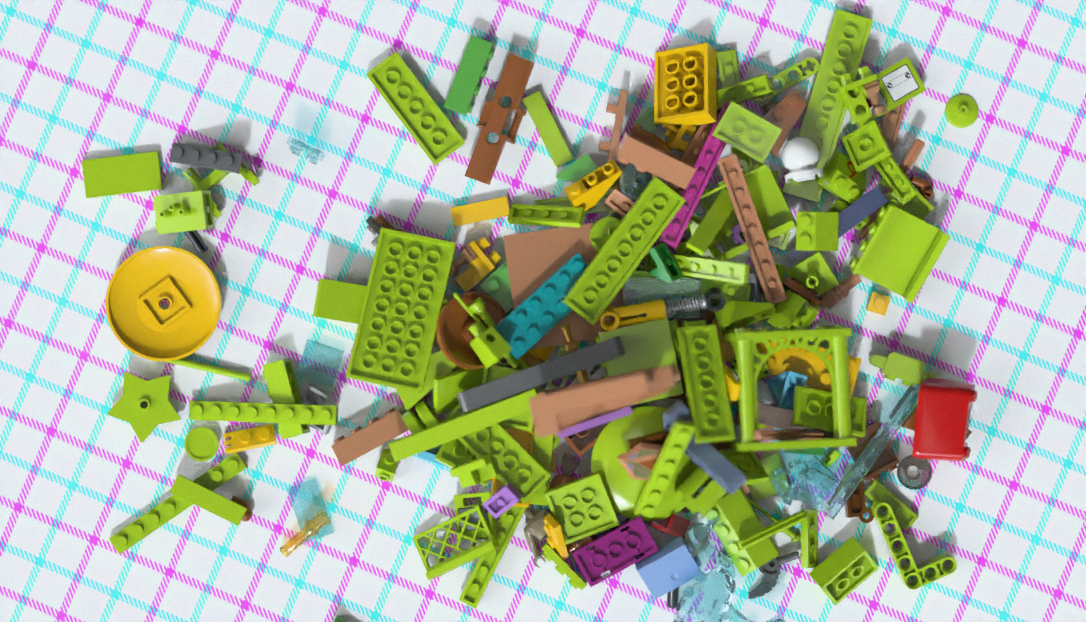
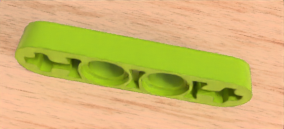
(786, 82)

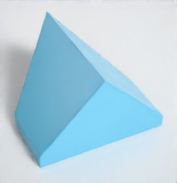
(783, 388)

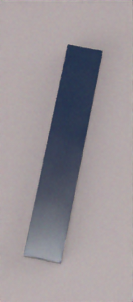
(847, 219)

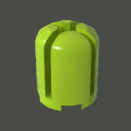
(706, 499)

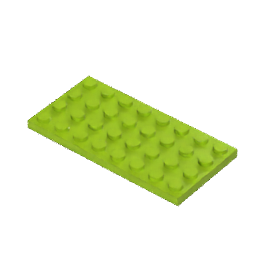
(401, 310)

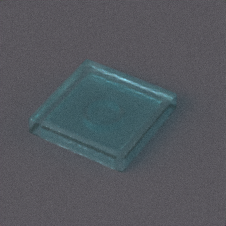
(319, 363)

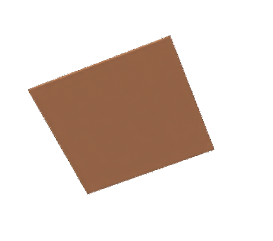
(538, 255)

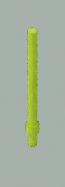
(211, 368)

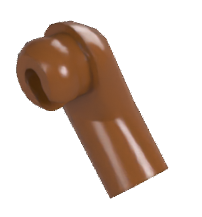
(923, 185)

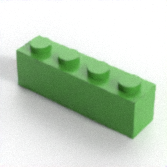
(468, 76)

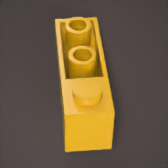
(592, 187)

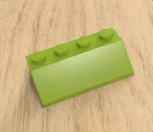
(736, 522)

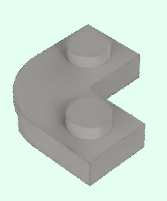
(316, 395)

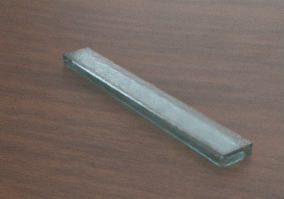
(871, 453)

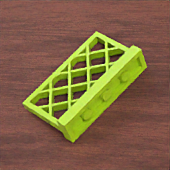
(465, 556)

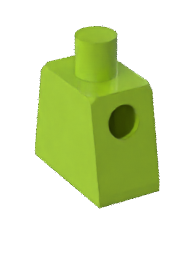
(488, 345)

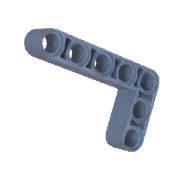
(705, 454)

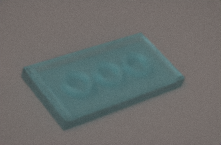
(647, 290)

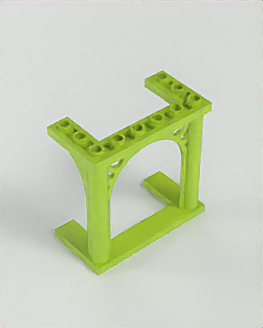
(744, 347)

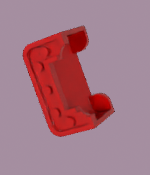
(943, 420)

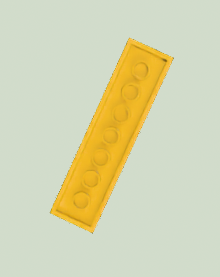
(795, 360)

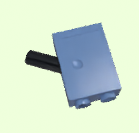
(669, 569)

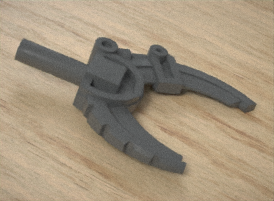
(770, 571)

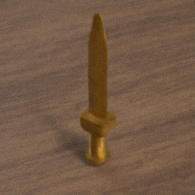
(571, 346)

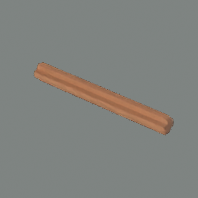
(786, 435)

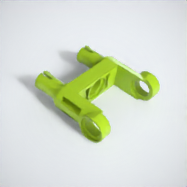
(215, 177)

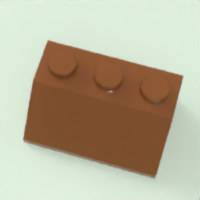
(585, 439)

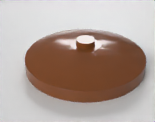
(454, 332)

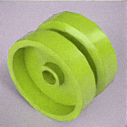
(426, 419)

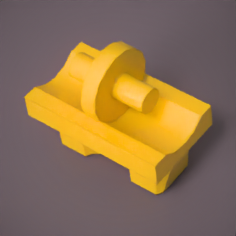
(674, 134)

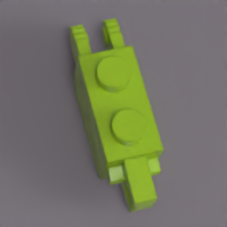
(901, 367)

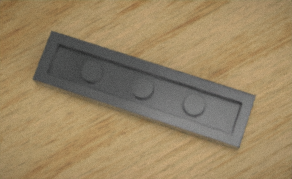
(206, 158)

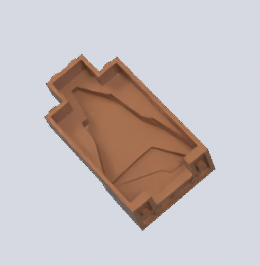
(568, 405)

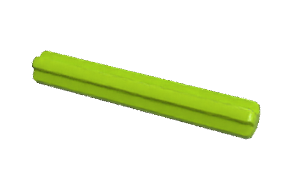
(772, 529)

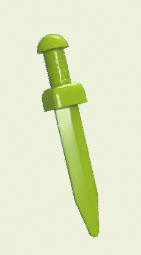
(789, 532)

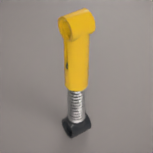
(660, 309)

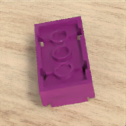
(614, 551)

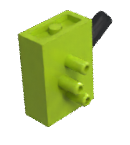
(186, 214)

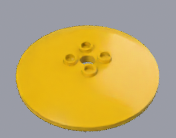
(136, 296)

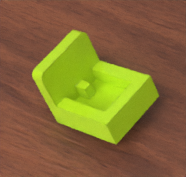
(386, 466)

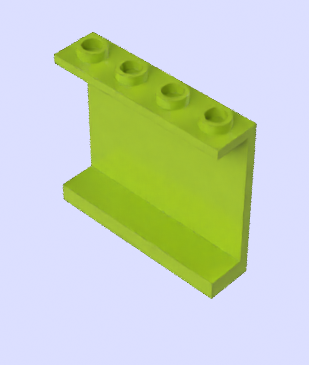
(899, 251)

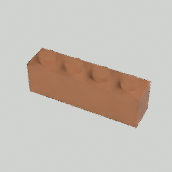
(654, 160)
(370, 437)

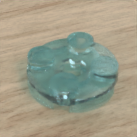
(628, 183)

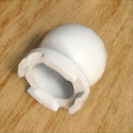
(800, 159)

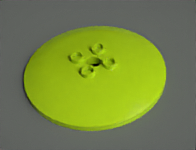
(620, 487)

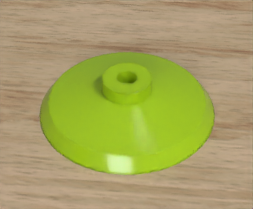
(961, 110)
(201, 444)

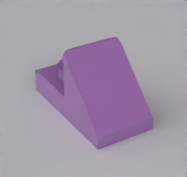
(502, 500)

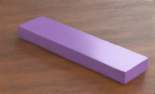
(596, 421)

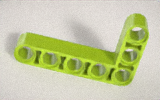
(904, 552)

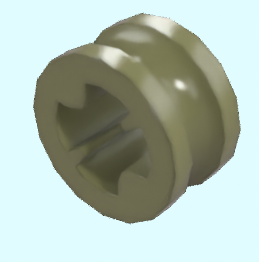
(768, 105)

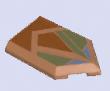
(640, 460)

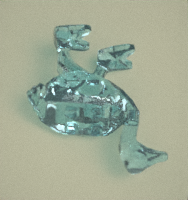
(712, 592)

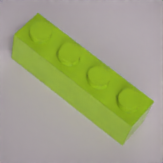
(284, 389)

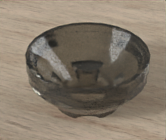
(921, 479)

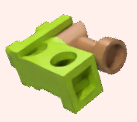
(858, 91)

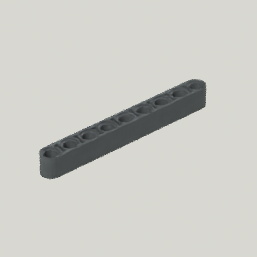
(541, 373)

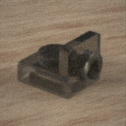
(374, 227)

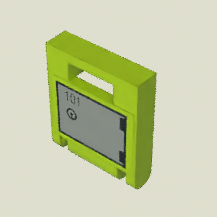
(461, 506)

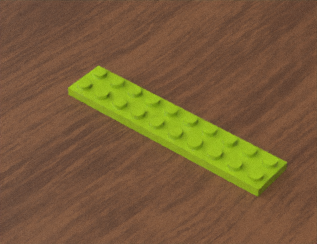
(826, 106)

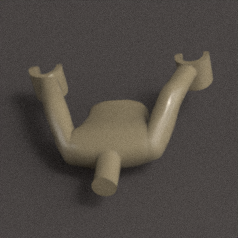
(535, 528)

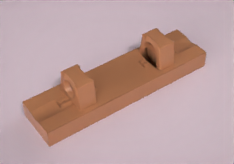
(619, 110)

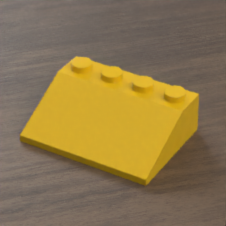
(686, 85)

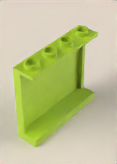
(769, 204)
(645, 347)

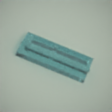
(306, 503)

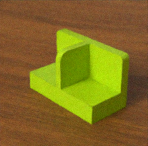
(474, 471)

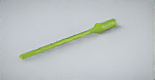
(509, 358)

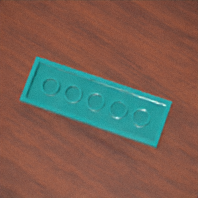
(541, 308)

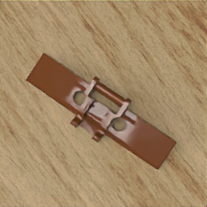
(493, 117)

